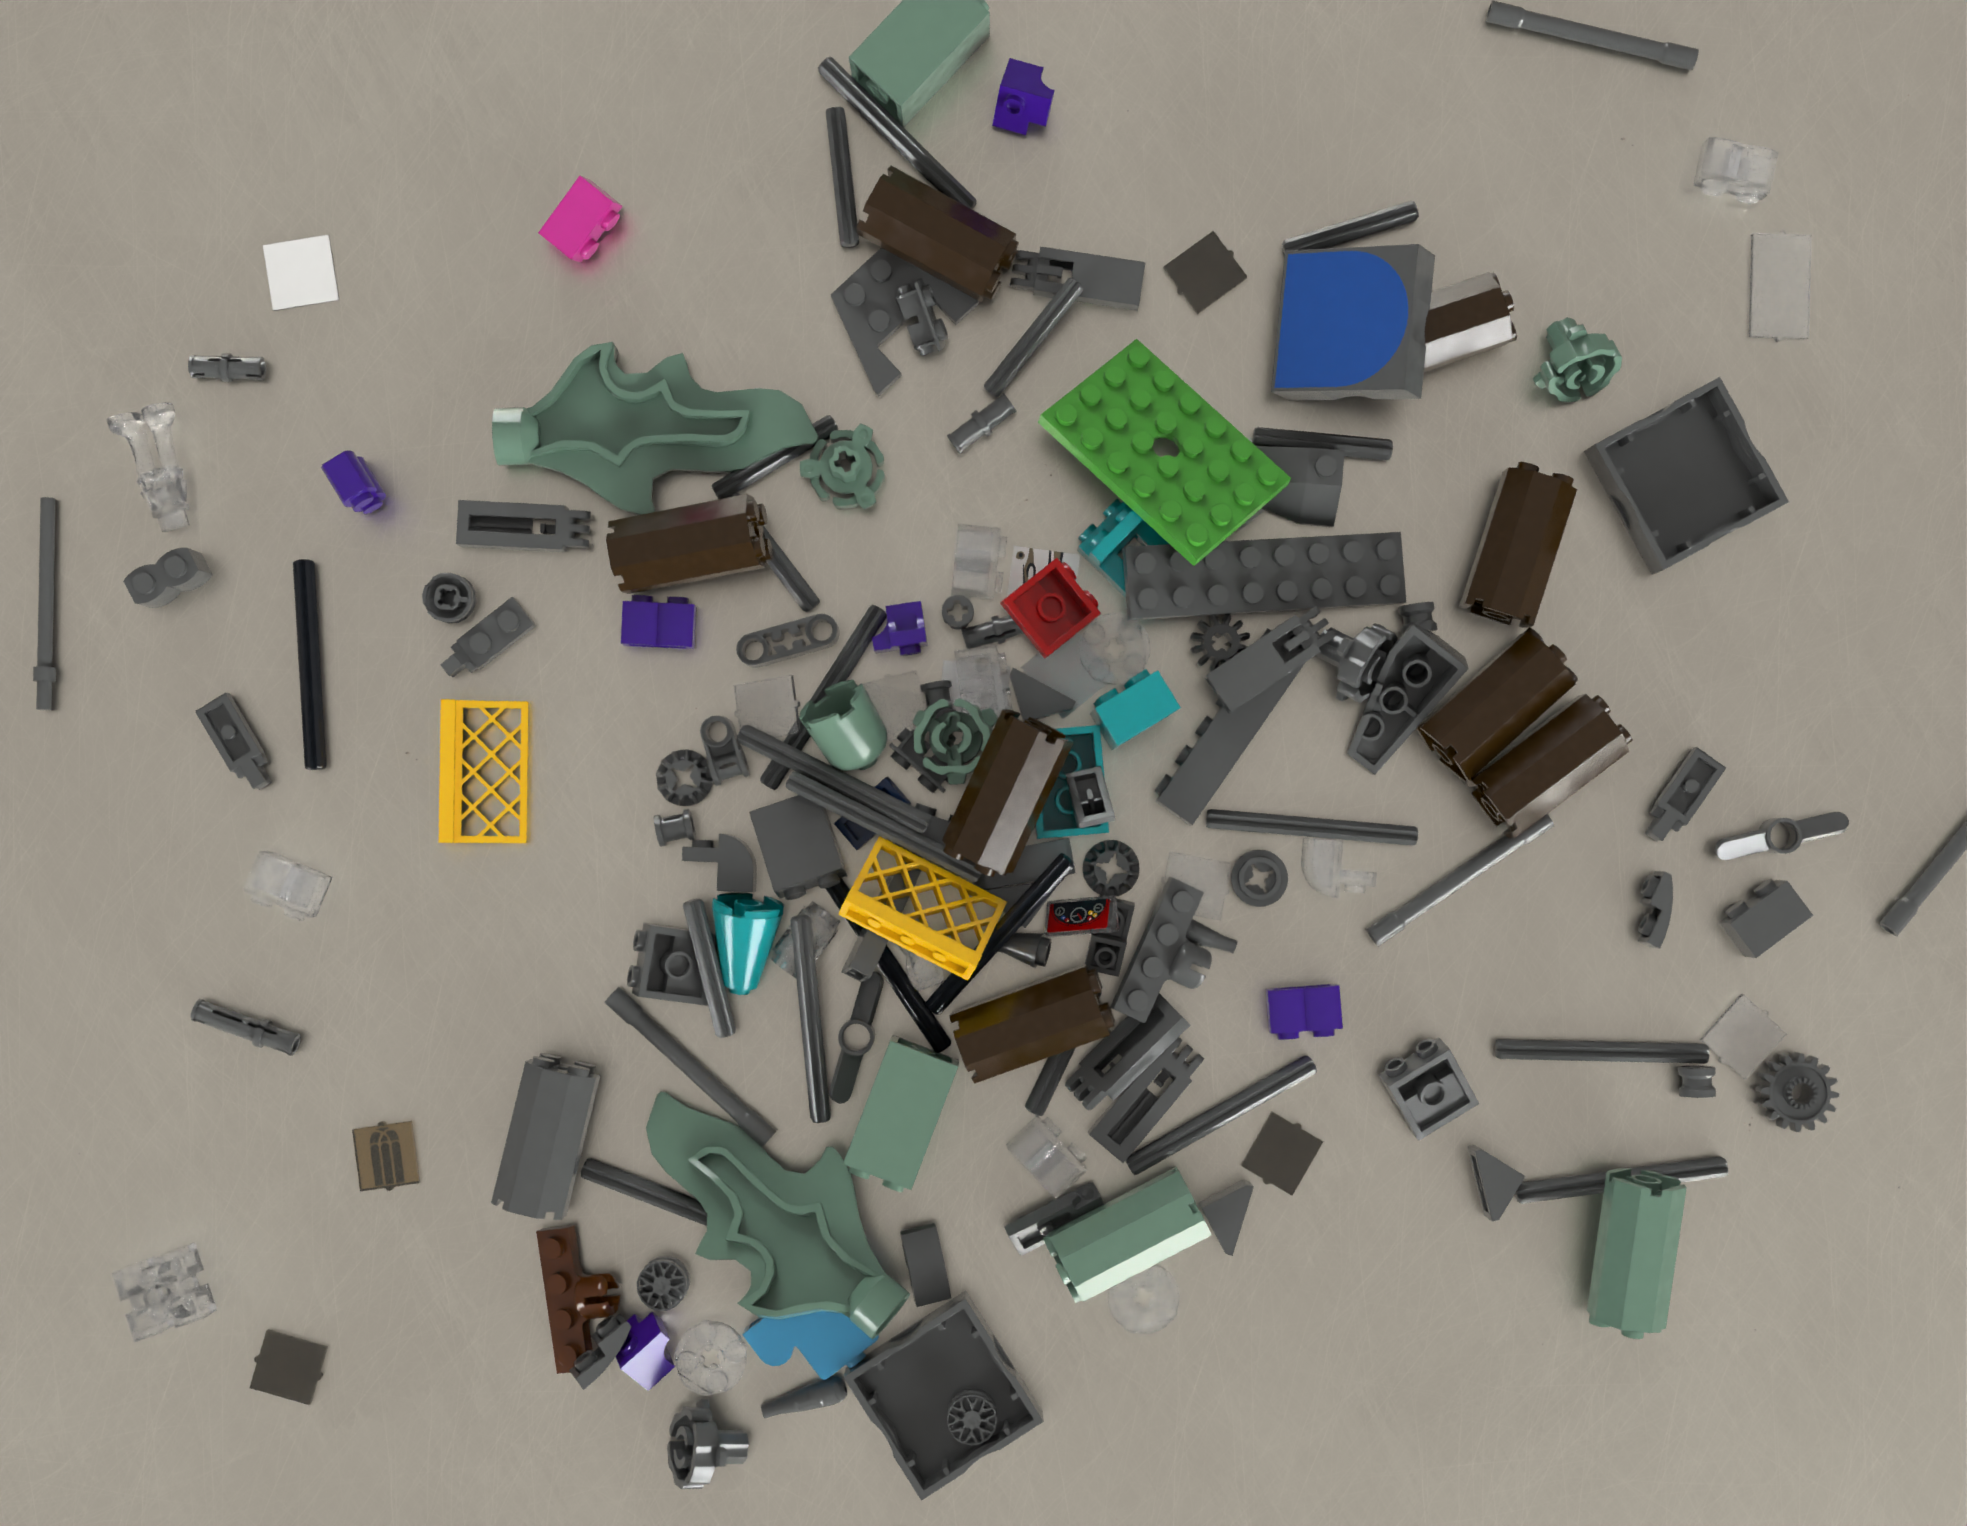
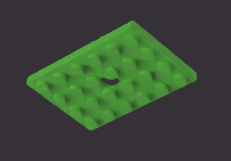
(1185, 498)

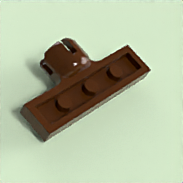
(572, 1295)

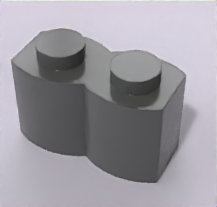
(162, 582)

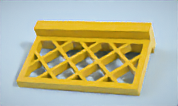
(452, 771)
(916, 935)

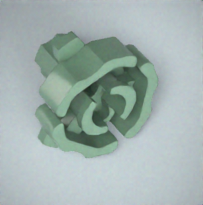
(1577, 361)
(853, 481)
(975, 730)

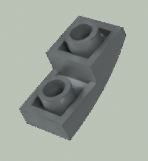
(1658, 896)
(1108, 949)
(925, 1265)
(609, 1338)

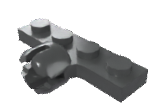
(1163, 952)

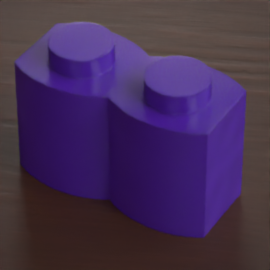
(354, 482)
(658, 624)
(1304, 1009)

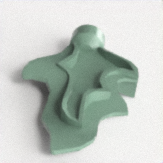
(633, 427)
(782, 1225)

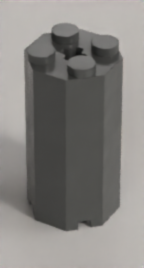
(546, 1137)

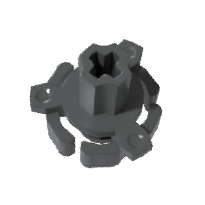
(1358, 659)
(703, 1448)

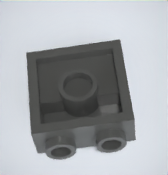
(666, 965)
(1428, 1087)

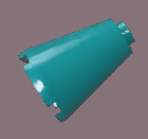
(744, 937)

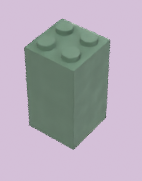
(918, 52)
(901, 1114)

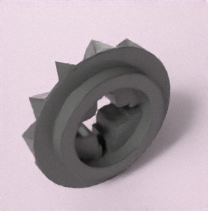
(686, 794)
(1102, 853)
(1275, 883)

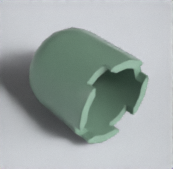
(846, 726)

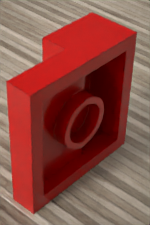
(1051, 607)

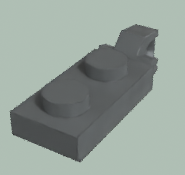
(489, 638)
(234, 740)
(1684, 793)
(1030, 1229)

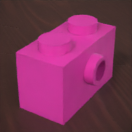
(581, 220)

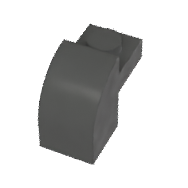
(735, 862)

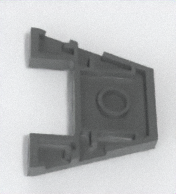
(873, 313)

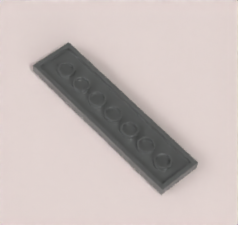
(1265, 576)

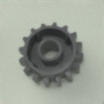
(1815, 1094)

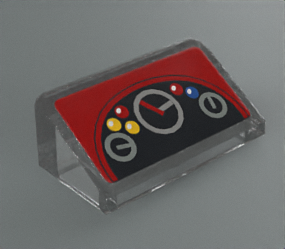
(1081, 916)

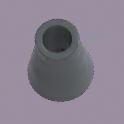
(1028, 948)

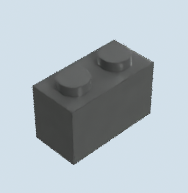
(1765, 917)

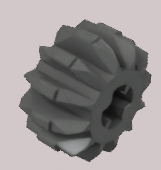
(1218, 630)

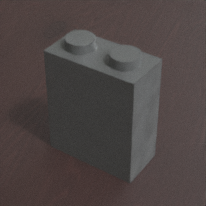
(797, 846)

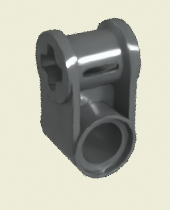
(723, 752)

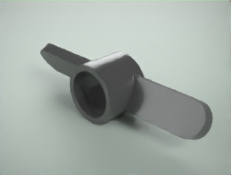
(1799, 832)
(849, 1058)

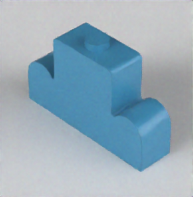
(822, 1337)

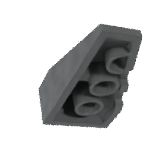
(1313, 487)
(1409, 686)

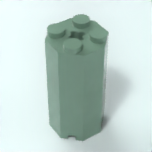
(1126, 1235)
(1636, 1252)

